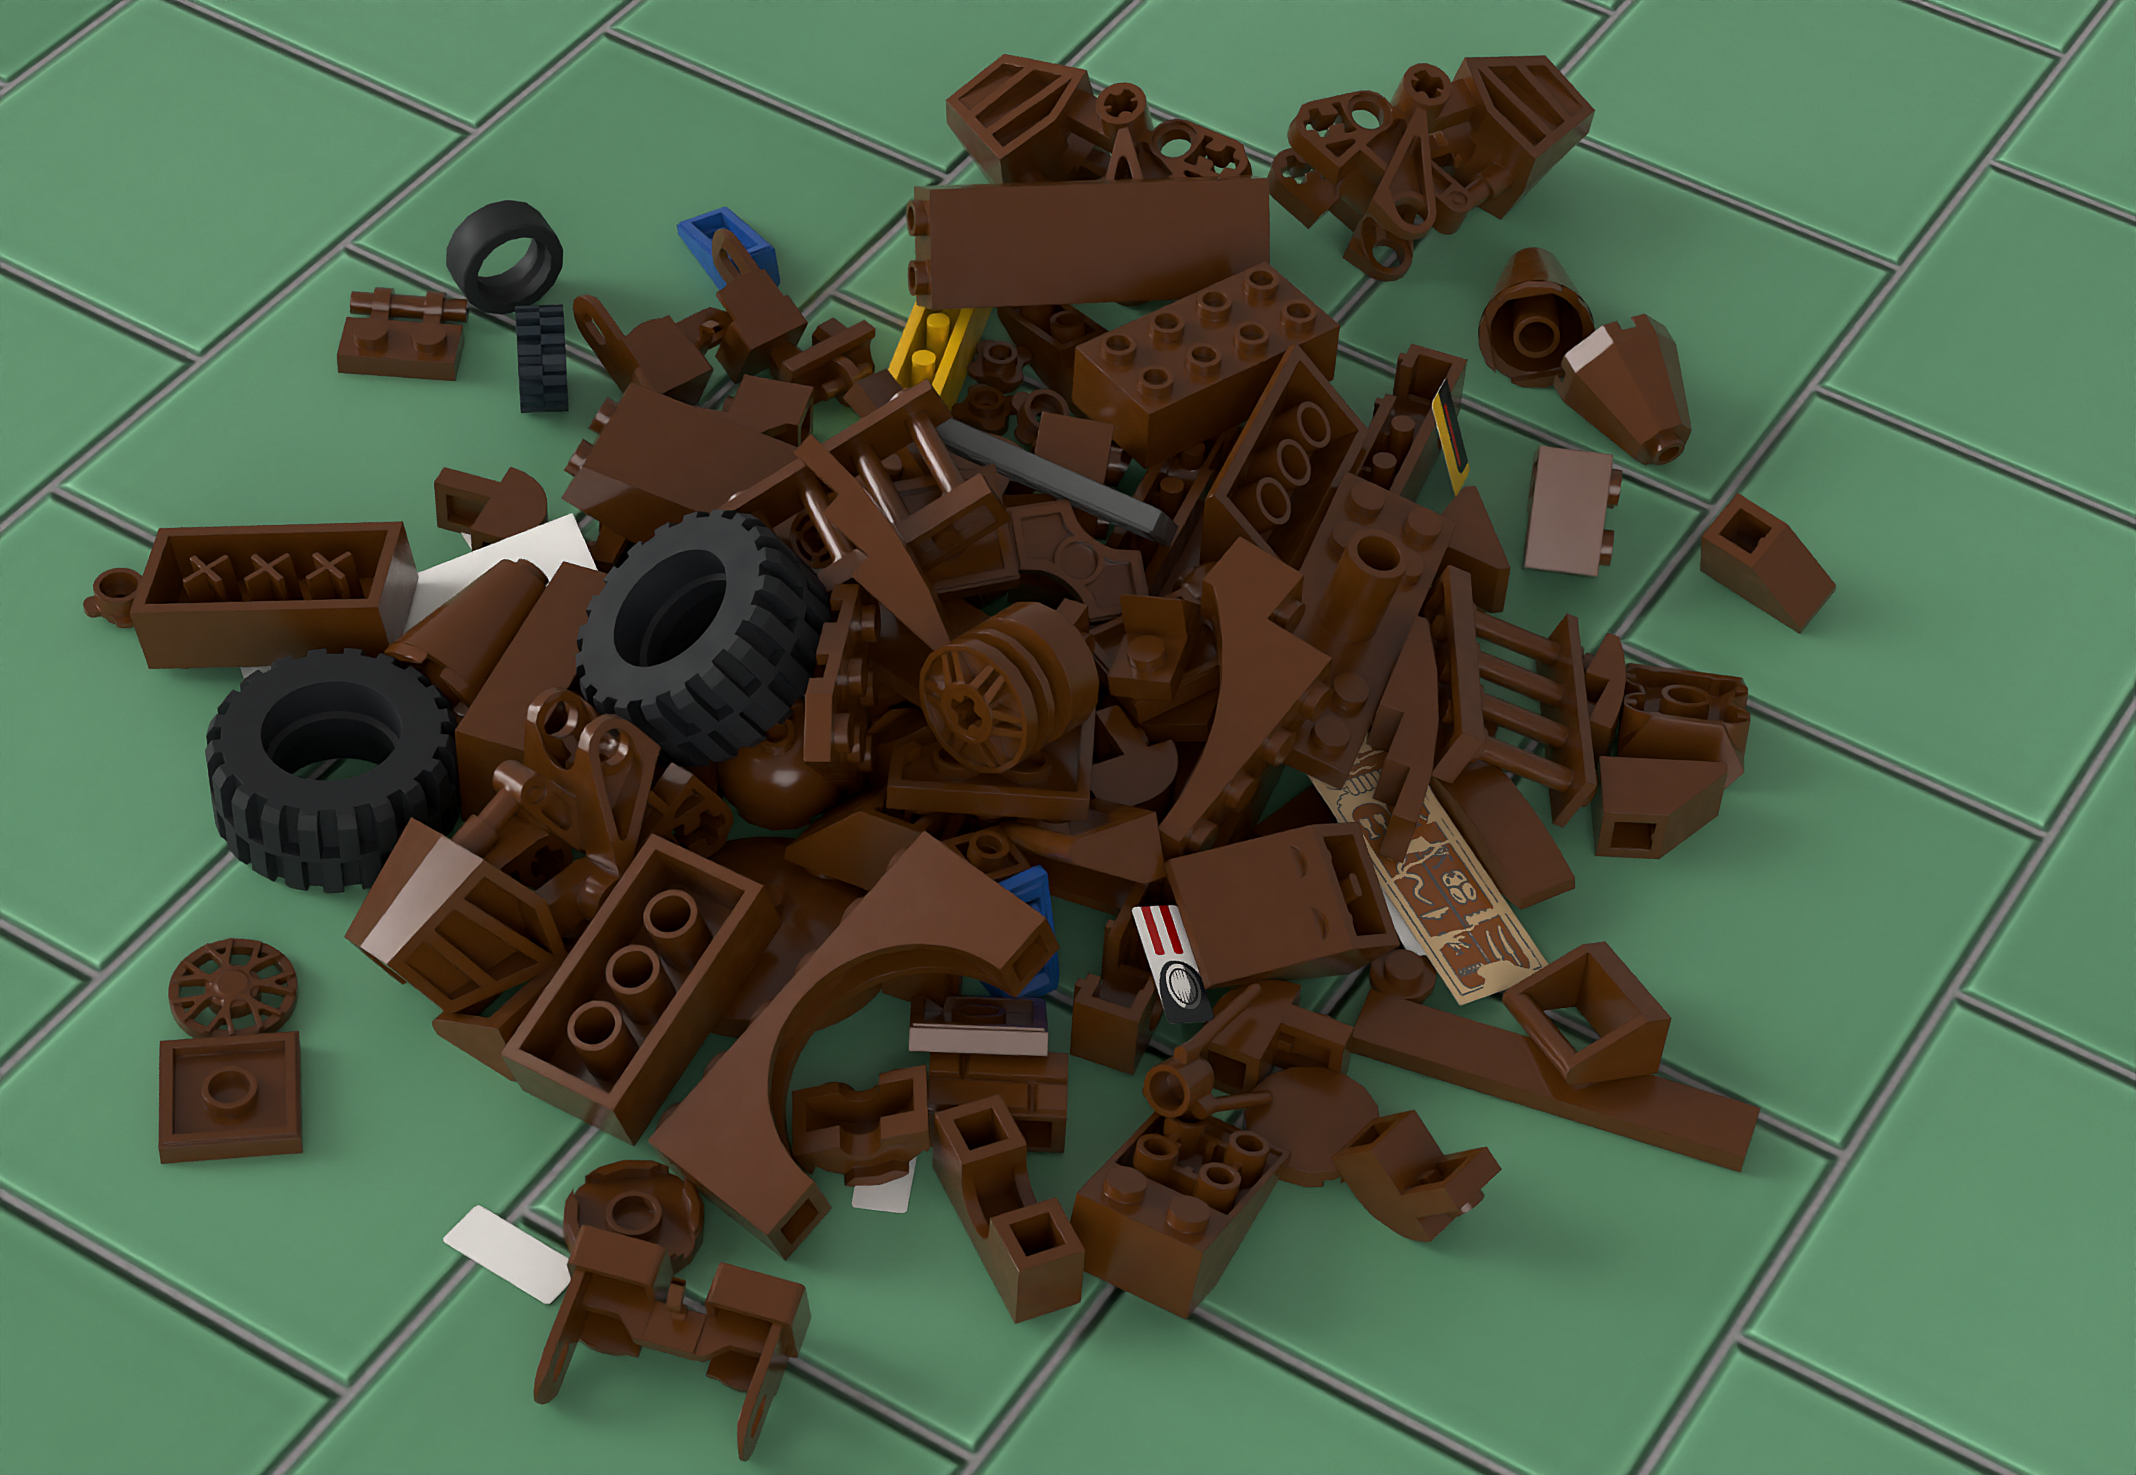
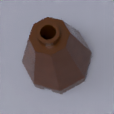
(1630, 389)

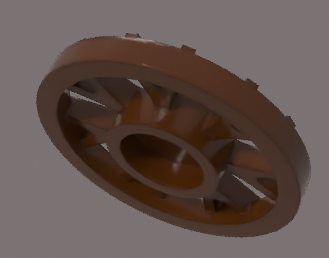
(233, 989)

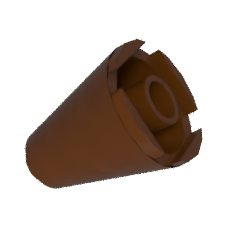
(1533, 319)
(471, 631)

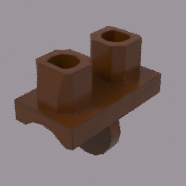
(832, 363)

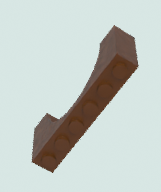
(918, 919)

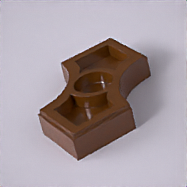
(1055, 546)

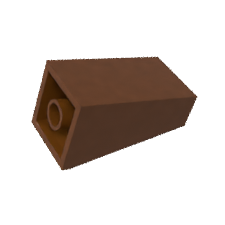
(666, 462)

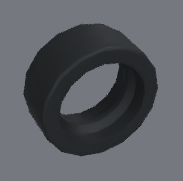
(491, 228)

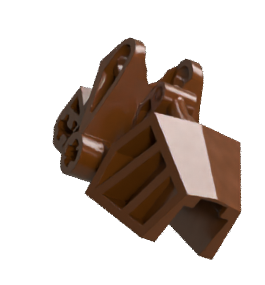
(1045, 125)
(1432, 156)
(460, 908)

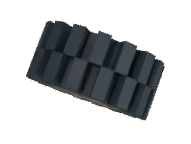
(541, 358)

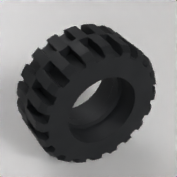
(703, 636)
(319, 712)

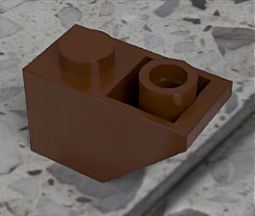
(1765, 563)
(1653, 804)

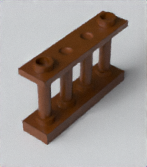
(934, 533)
(1463, 705)

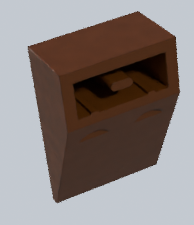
(1283, 906)
(1175, 1207)

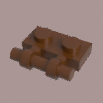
(403, 347)

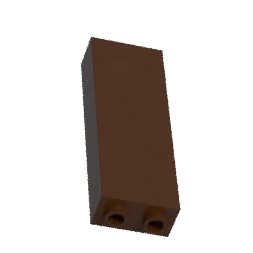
(1083, 240)

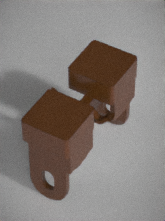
(671, 354)
(629, 1300)

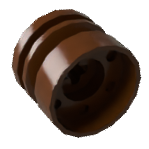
(1008, 687)

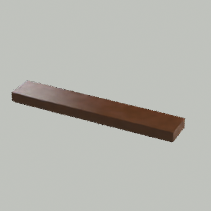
(1518, 1071)

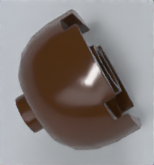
(773, 783)

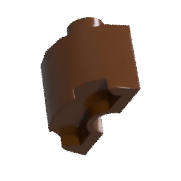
(863, 1132)

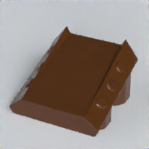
(1684, 717)

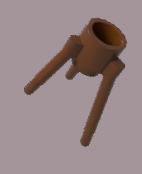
(1187, 1079)

